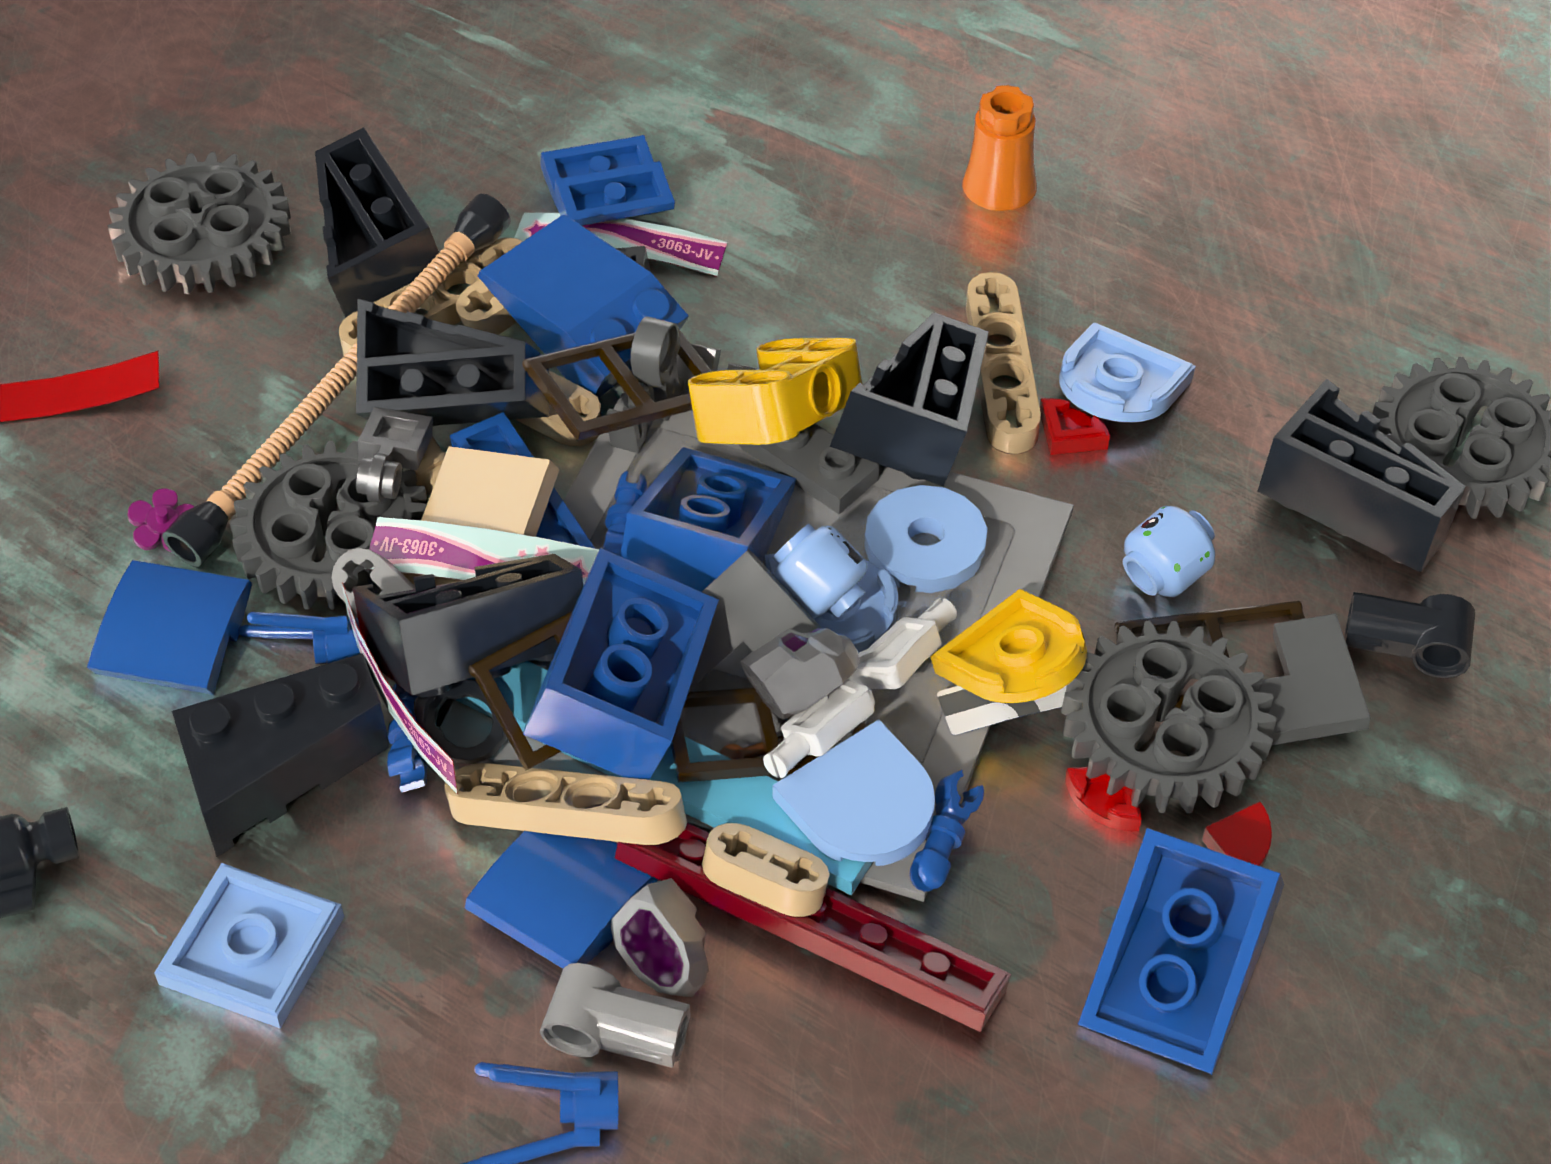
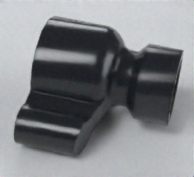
(24, 847)

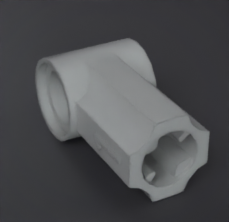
(597, 1013)

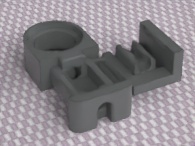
(655, 365)

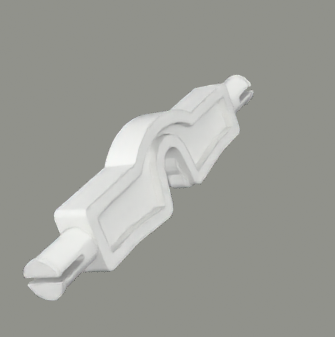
(881, 666)

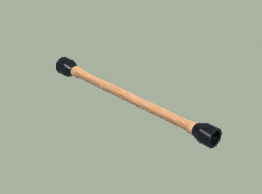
(201, 528)

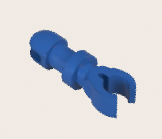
(625, 496)
(403, 756)
(945, 833)

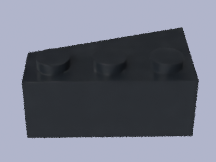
(371, 224)
(441, 369)
(917, 401)
(1360, 481)
(436, 632)
(277, 742)

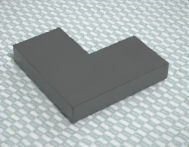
(749, 610)
(1319, 685)

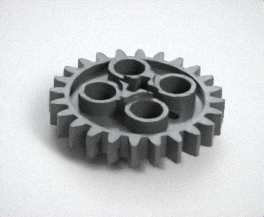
(199, 222)
(1502, 457)
(287, 516)
(1219, 746)

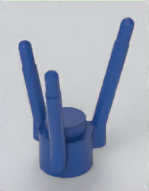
(331, 636)
(585, 1100)

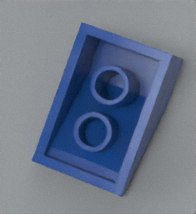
(575, 292)
(704, 517)
(622, 668)
(1182, 950)

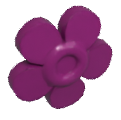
(154, 520)

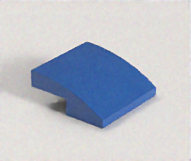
(606, 181)
(169, 626)
(557, 894)

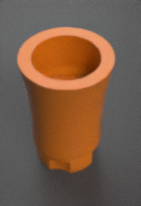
(1002, 151)

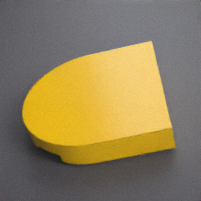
(1015, 651)

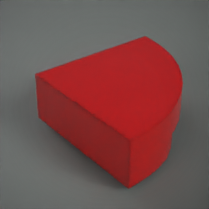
(1070, 429)
(1094, 795)
(1242, 835)

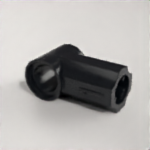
(1432, 633)

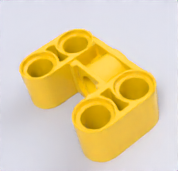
(792, 390)

